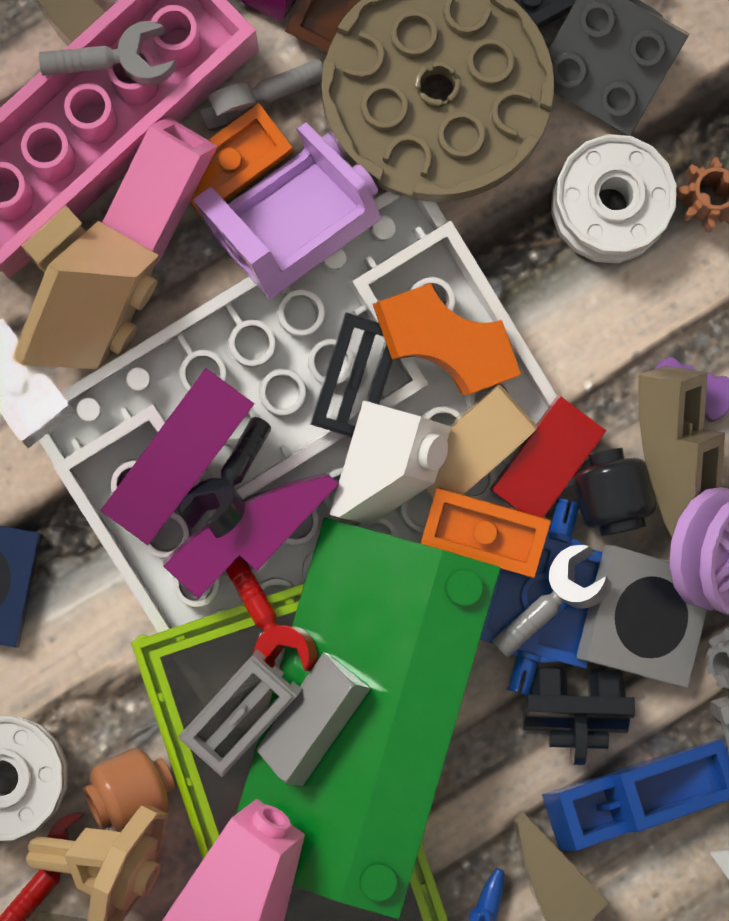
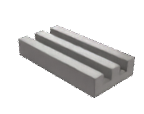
(270, 679)

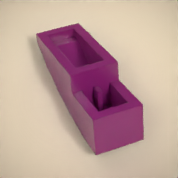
(177, 456)
(263, 528)

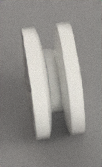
(620, 165)
(41, 777)

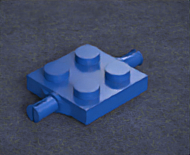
(516, 592)

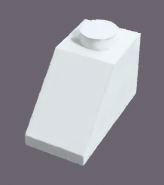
(388, 462)

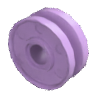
(702, 551)

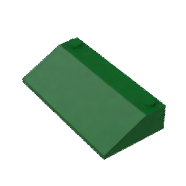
(410, 631)

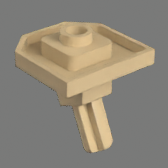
(107, 863)

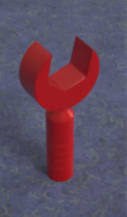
(263, 615)
(42, 882)

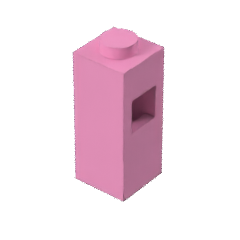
(159, 184)

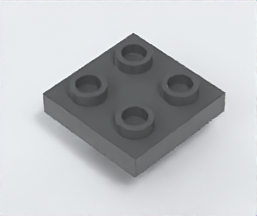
(614, 58)

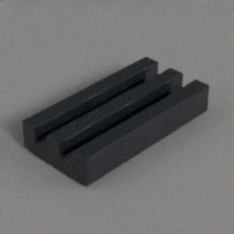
(370, 329)

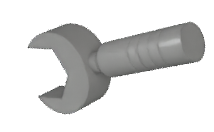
(105, 57)
(238, 98)
(547, 606)

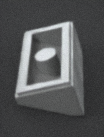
(312, 721)

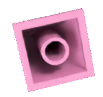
(245, 871)

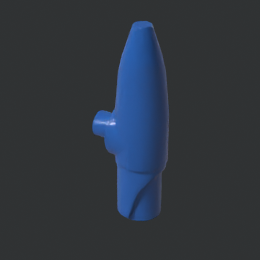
(490, 898)

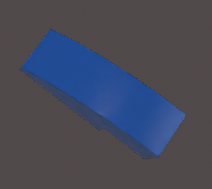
(639, 796)

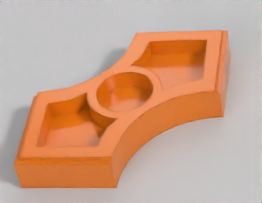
(424, 328)

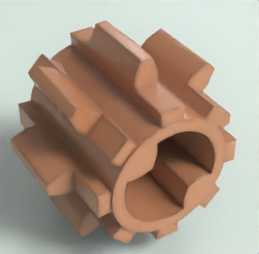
(699, 203)

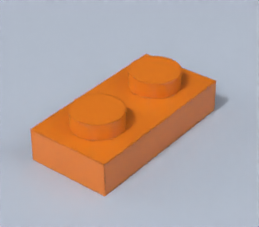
(243, 154)
(486, 532)

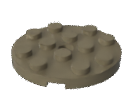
(427, 144)

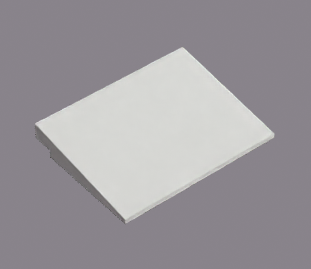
(279, 360)

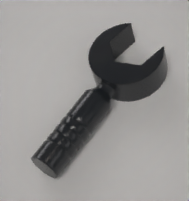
(220, 492)

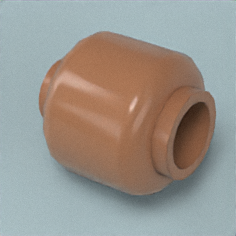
(124, 785)

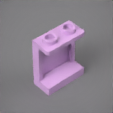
(293, 214)

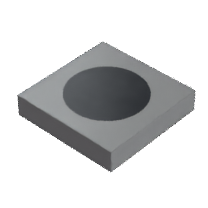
(642, 620)

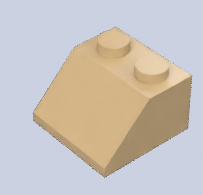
(88, 302)

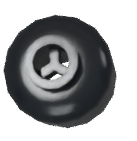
(614, 492)

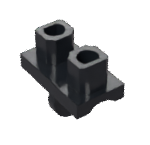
(578, 720)

